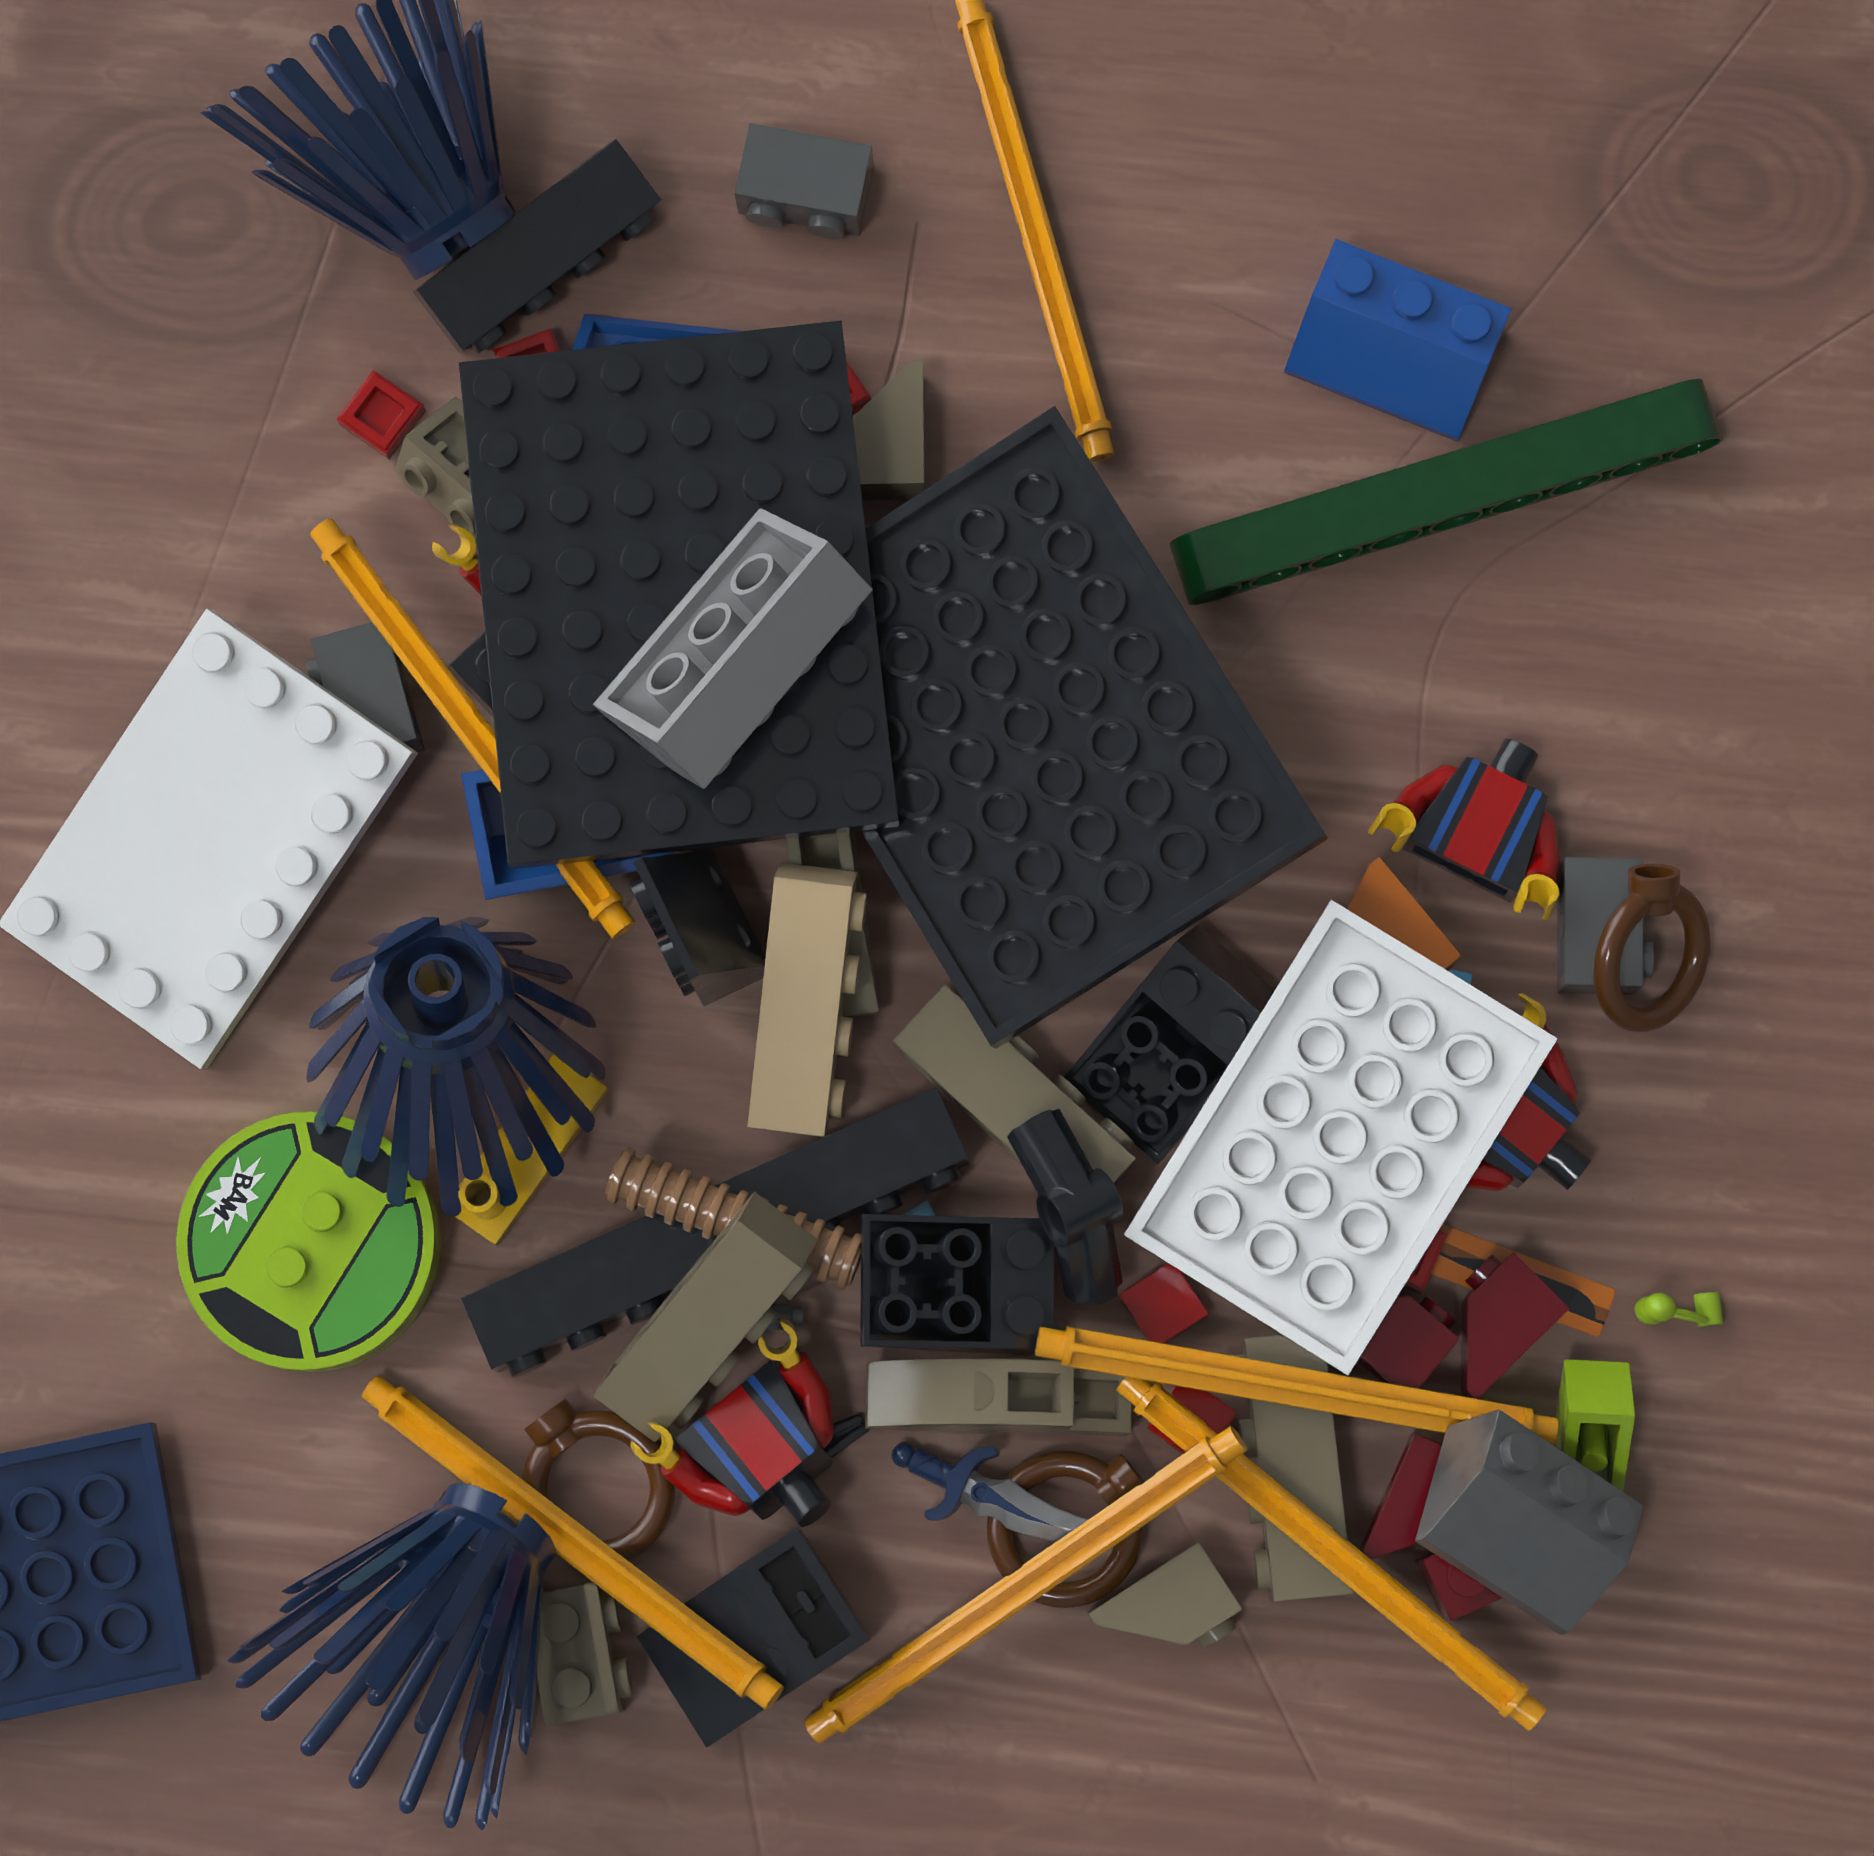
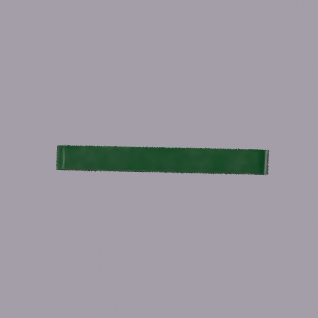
(1445, 492)

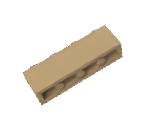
(804, 999)

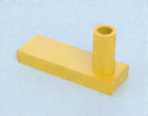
(481, 1197)

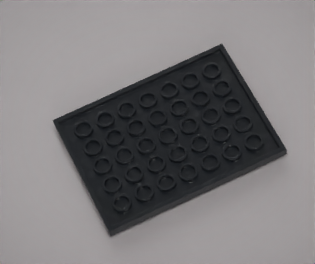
(594, 513)
(1057, 736)

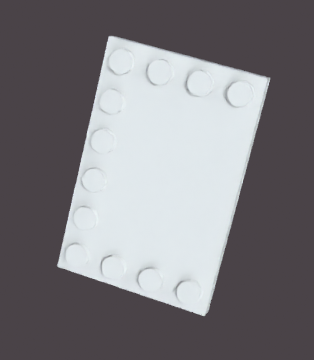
(207, 838)
(1340, 1137)

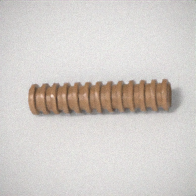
(711, 1209)

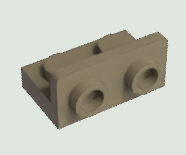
(437, 466)
(577, 1656)

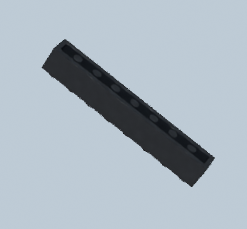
(645, 1260)

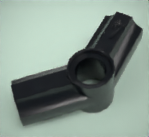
(1073, 1206)

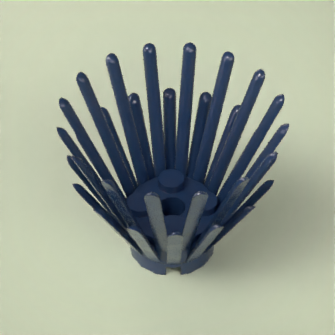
(414, 156)
(451, 1054)
(473, 1581)

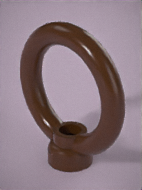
(1653, 892)
(563, 1428)
(1111, 1482)

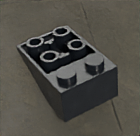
(709, 936)
(1171, 1042)
(955, 1283)
(778, 1611)

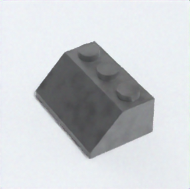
(1526, 1519)

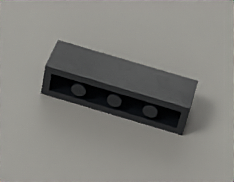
(538, 246)

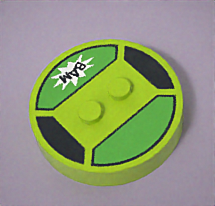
(298, 1255)

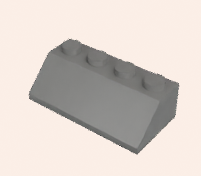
(734, 646)

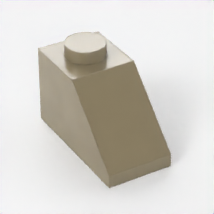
(892, 438)
(1174, 1602)

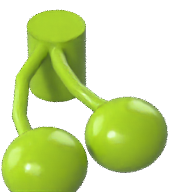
(1661, 1308)

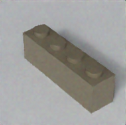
(1001, 1084)
(706, 1317)
(1301, 1455)

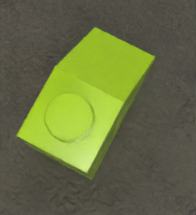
(1596, 1416)

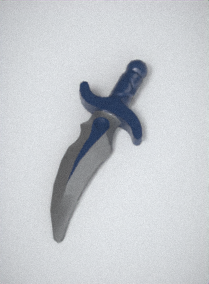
(986, 1496)

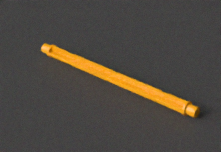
(1035, 229)
(451, 701)
(1274, 1382)
(575, 1543)
(1342, 1558)
(1025, 1584)

